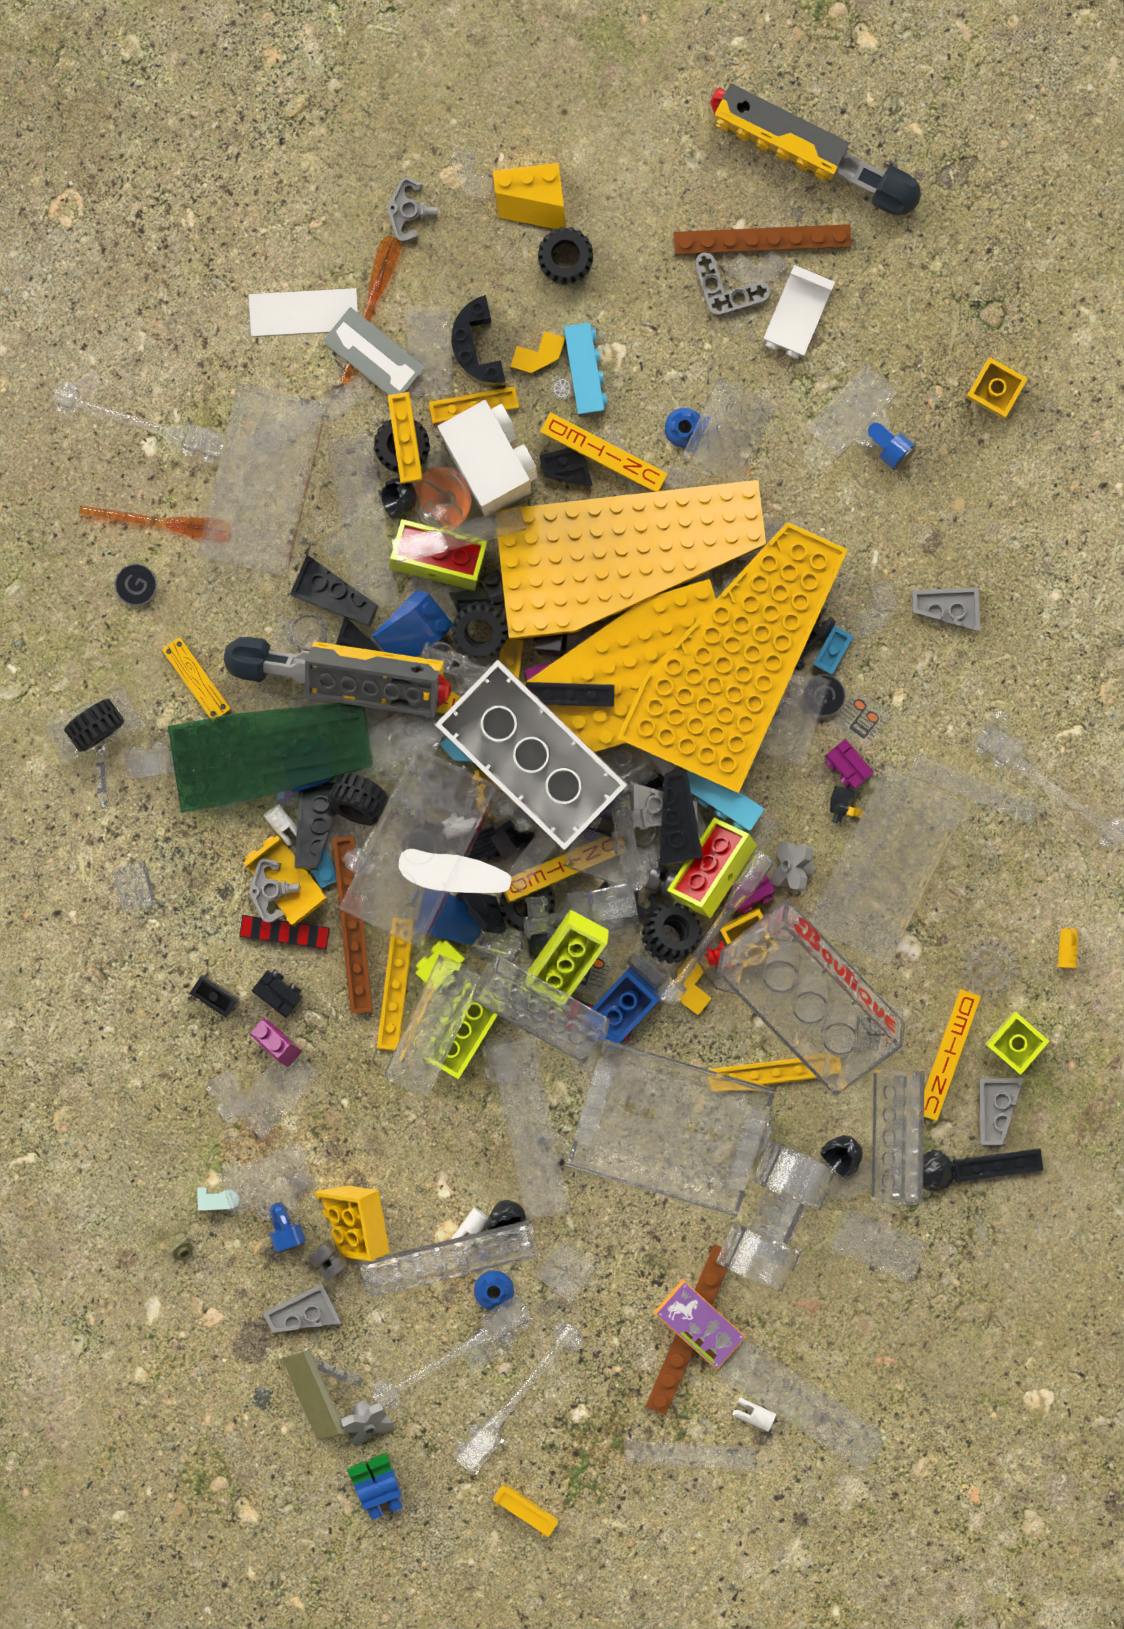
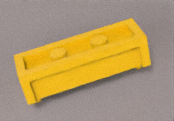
(525, 1509)

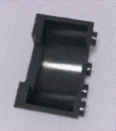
(463, 346)

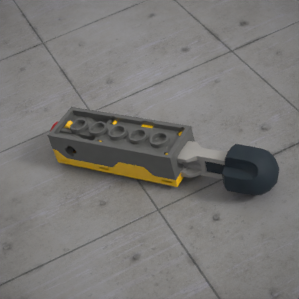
(811, 148)
(347, 674)

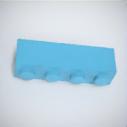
(584, 369)
(725, 801)

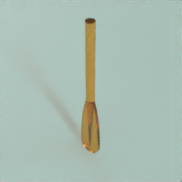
(382, 269)
(185, 525)

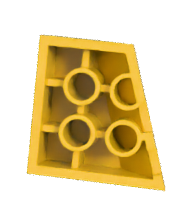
(530, 195)
(356, 1221)

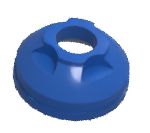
(671, 426)
(493, 1278)

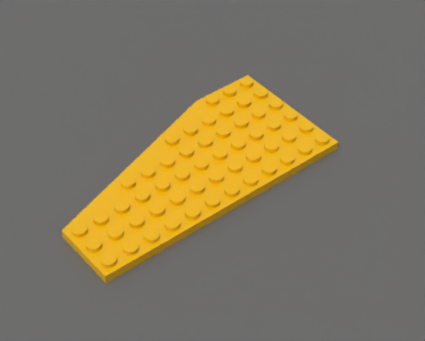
(616, 551)
(622, 657)
(728, 671)

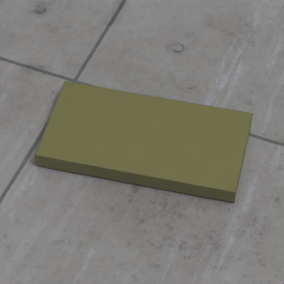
(313, 1394)

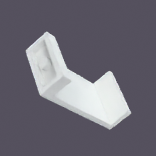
(798, 312)

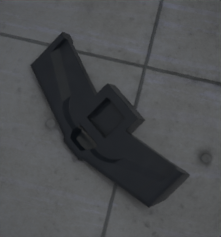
(490, 591)

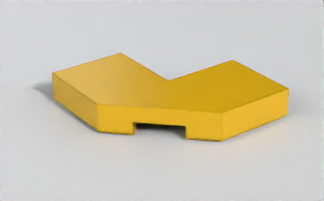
(532, 361)
(694, 997)

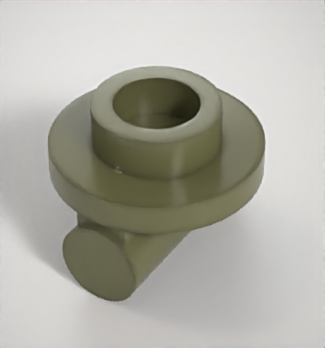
(181, 1249)

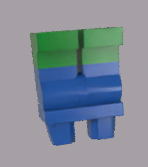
(376, 1492)

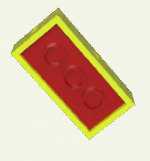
(454, 567)
(706, 880)

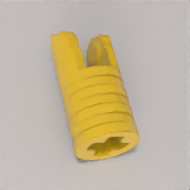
(1068, 948)

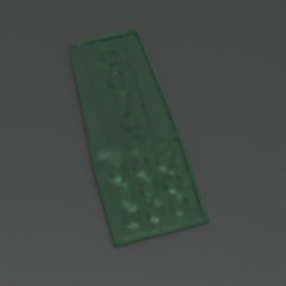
(266, 752)

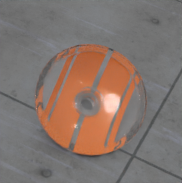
(434, 494)

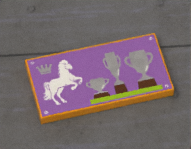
(699, 1324)

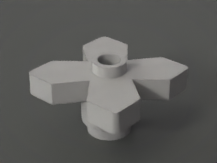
(794, 867)
(366, 1421)

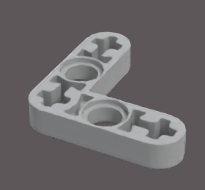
(719, 293)

